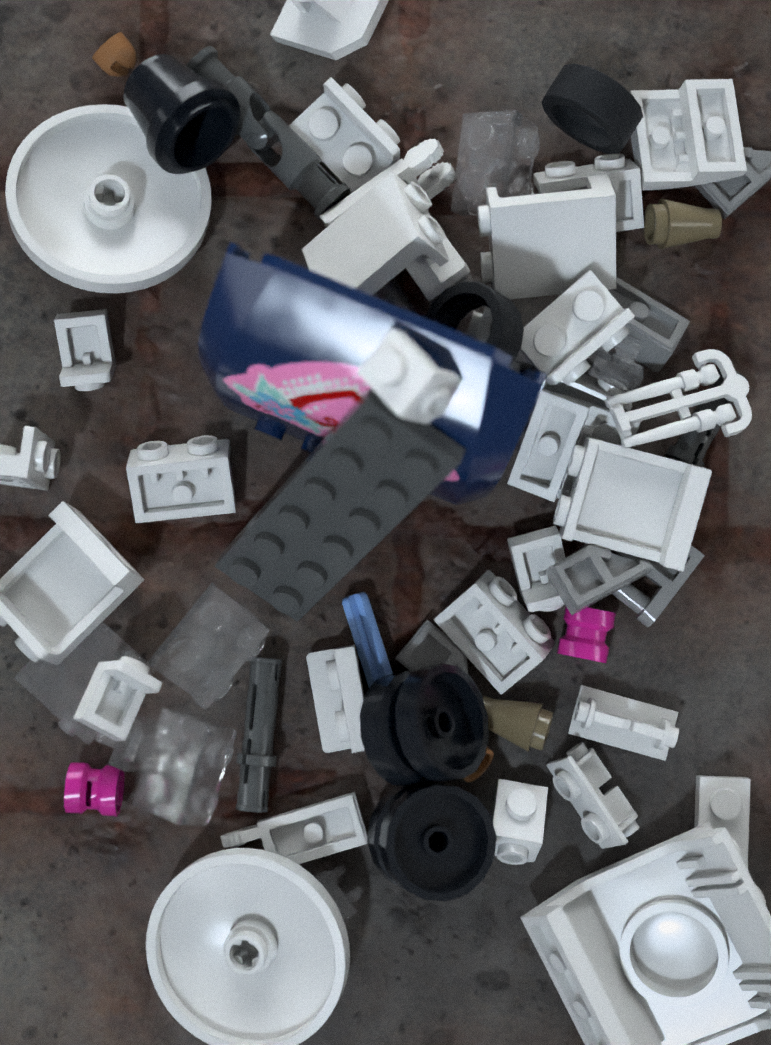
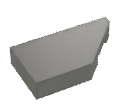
(733, 192)
(593, 576)
(430, 648)

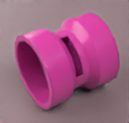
(586, 634)
(93, 789)

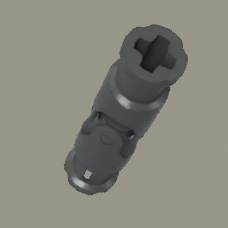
(261, 128)

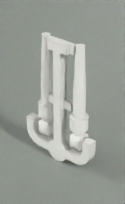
(733, 389)

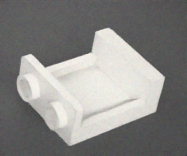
(378, 237)
(549, 239)
(632, 502)
(64, 587)

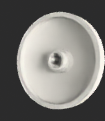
(99, 206)
(247, 949)

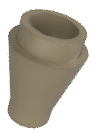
(678, 223)
(519, 722)

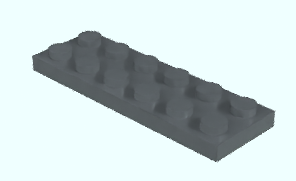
(338, 505)

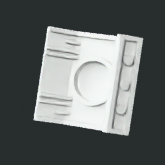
(661, 946)

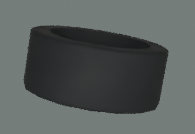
(592, 108)
(464, 297)

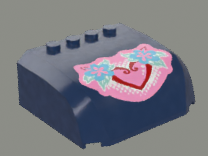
(289, 351)

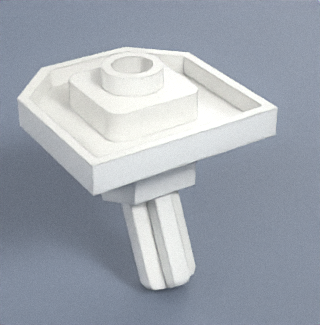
(328, 26)

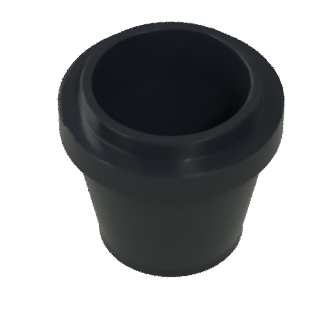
(181, 114)

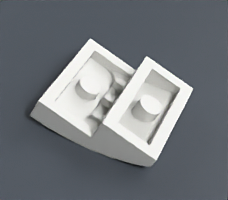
(688, 135)
(550, 438)

